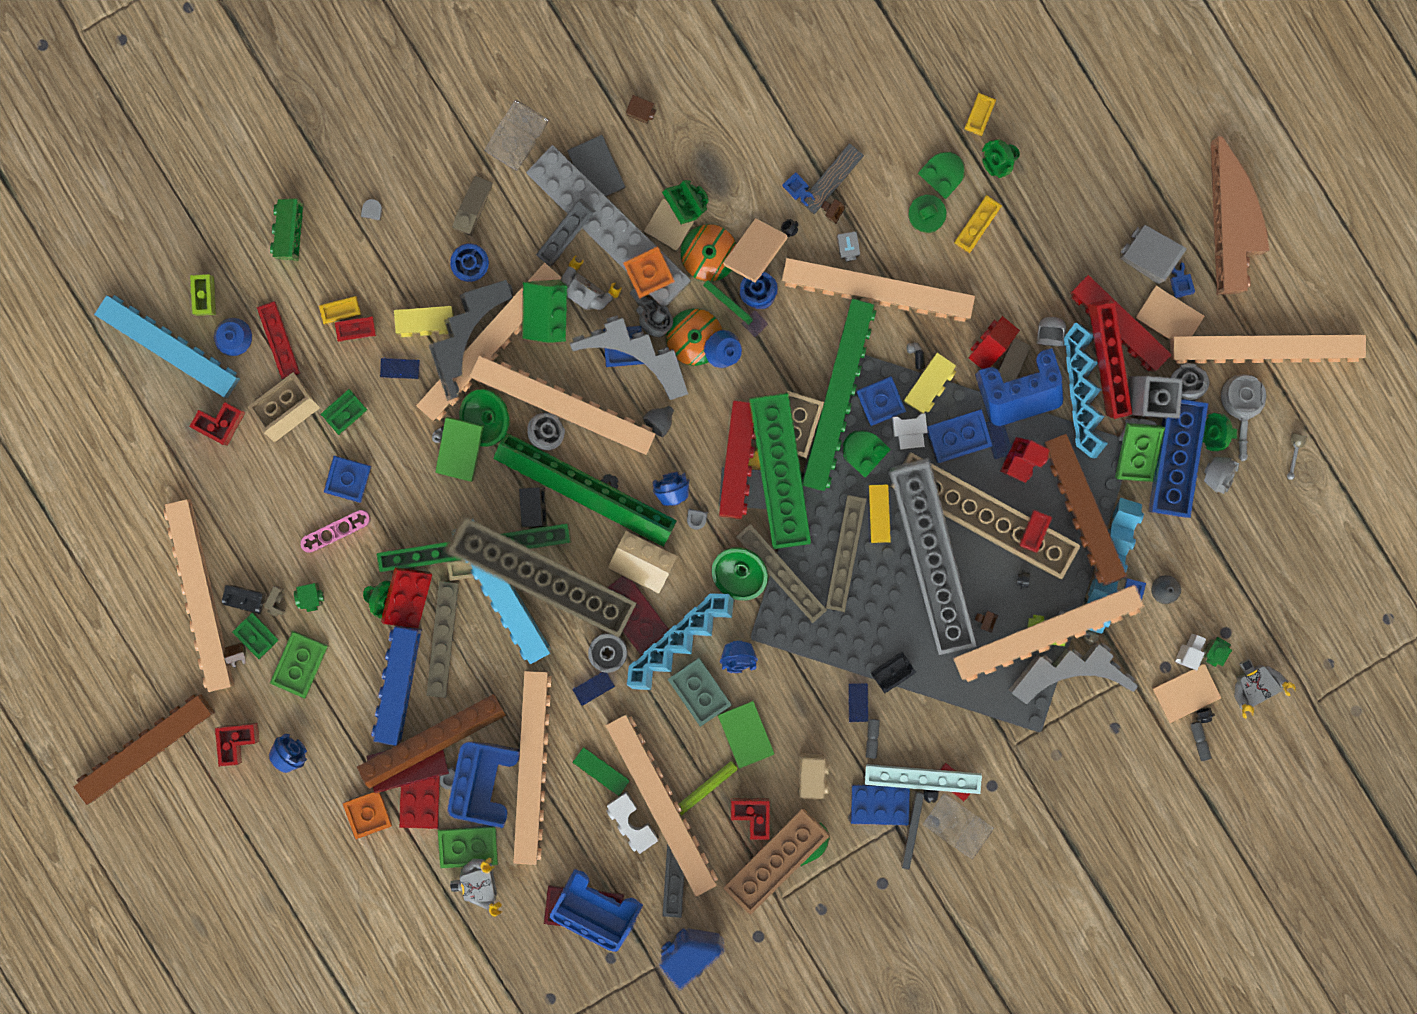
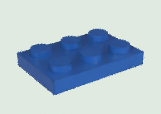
(959, 436)
(880, 805)

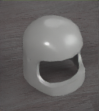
(1051, 331)

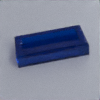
(399, 368)
(999, 439)
(593, 688)
(858, 702)

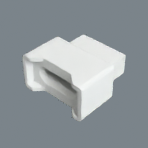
(910, 431)
(1190, 654)

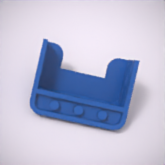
(1023, 396)
(475, 782)
(593, 914)
(690, 954)

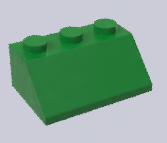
(287, 229)
(544, 311)

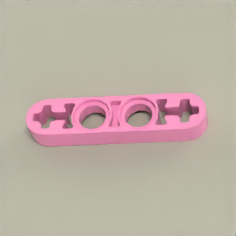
(336, 533)

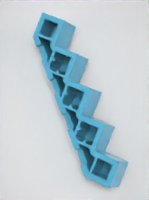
(1083, 390)
(1125, 519)
(678, 640)

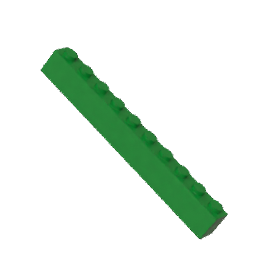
(838, 394)
(584, 489)
(436, 552)

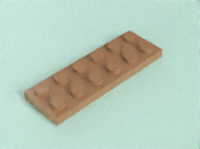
(776, 861)

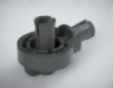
(652, 316)

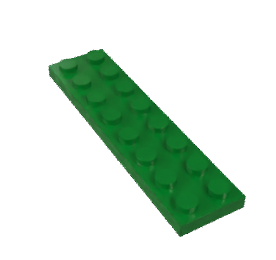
(780, 470)

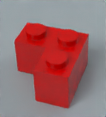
(993, 343)
(221, 427)
(1022, 459)
(230, 739)
(755, 810)

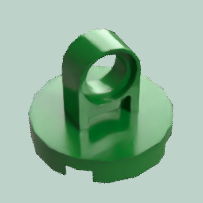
(999, 157)
(927, 213)
(1218, 432)
(378, 597)

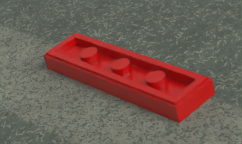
(278, 339)

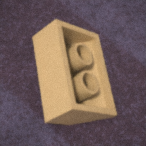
(283, 407)
(642, 562)

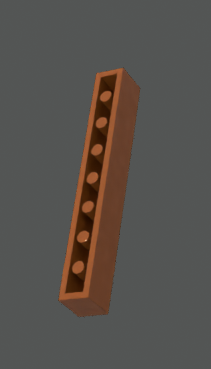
(1085, 511)
(431, 741)
(144, 749)

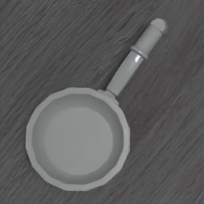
(1243, 398)

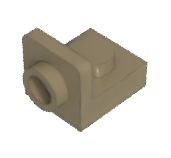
(275, 598)

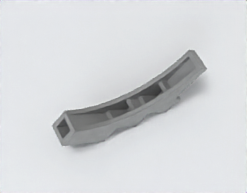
(616, 337)
(1069, 664)

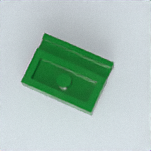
(344, 412)
(255, 635)

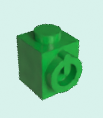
(308, 597)
(1217, 652)

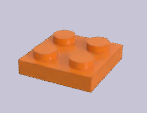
(648, 272)
(367, 814)

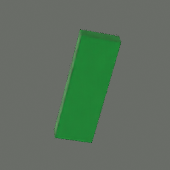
(728, 302)
(601, 771)

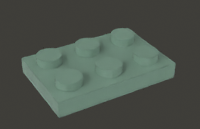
(699, 692)

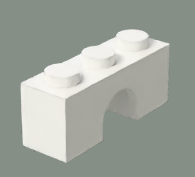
(639, 837)

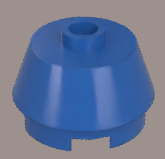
(469, 262)
(759, 294)
(233, 336)
(723, 349)
(672, 488)
(738, 656)
(287, 754)

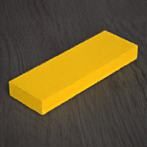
(977, 224)
(879, 513)

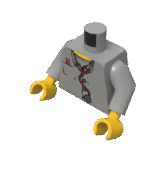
(585, 292)
(1258, 685)
(478, 885)

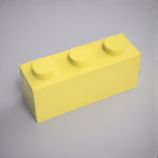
(422, 320)
(930, 384)

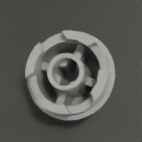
(1194, 382)
(545, 431)
(1221, 474)

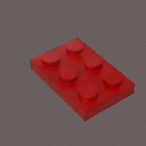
(406, 598)
(420, 804)

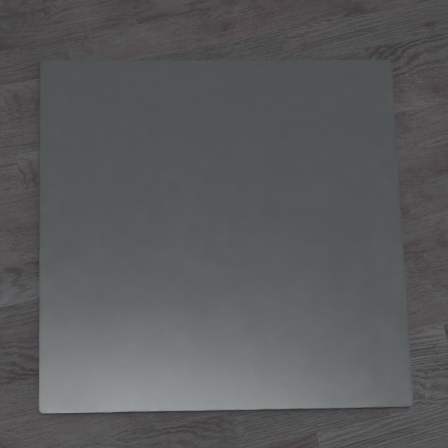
(885, 597)

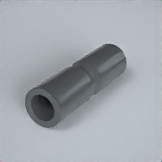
(872, 741)
(1201, 743)

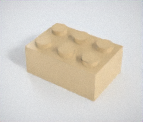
(805, 419)
(812, 775)

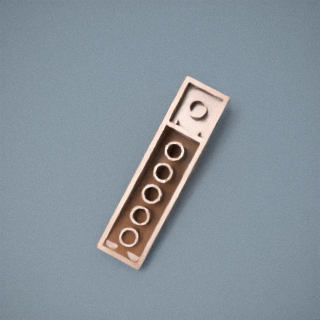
(1237, 220)

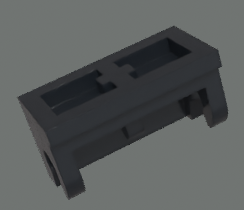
(533, 507)
(243, 598)
(893, 672)

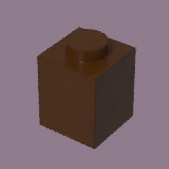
(640, 109)

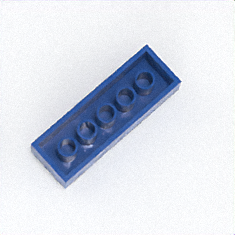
(1179, 461)
(397, 685)

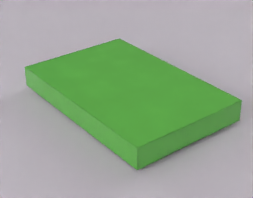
(459, 449)
(1139, 452)
(299, 664)
(746, 734)
(462, 845)

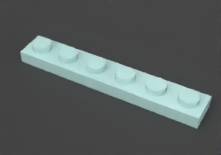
(923, 779)

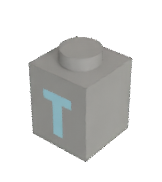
(848, 246)

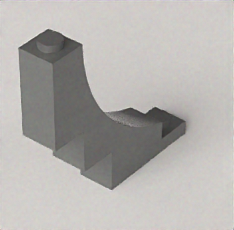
(449, 352)

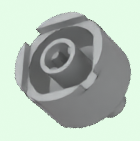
(601, 661)

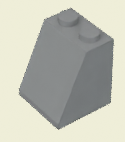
(1152, 253)
(1155, 396)

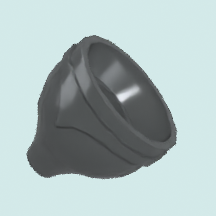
(659, 419)
(1166, 589)

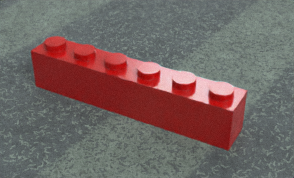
(1132, 334)
(1110, 359)
(737, 462)

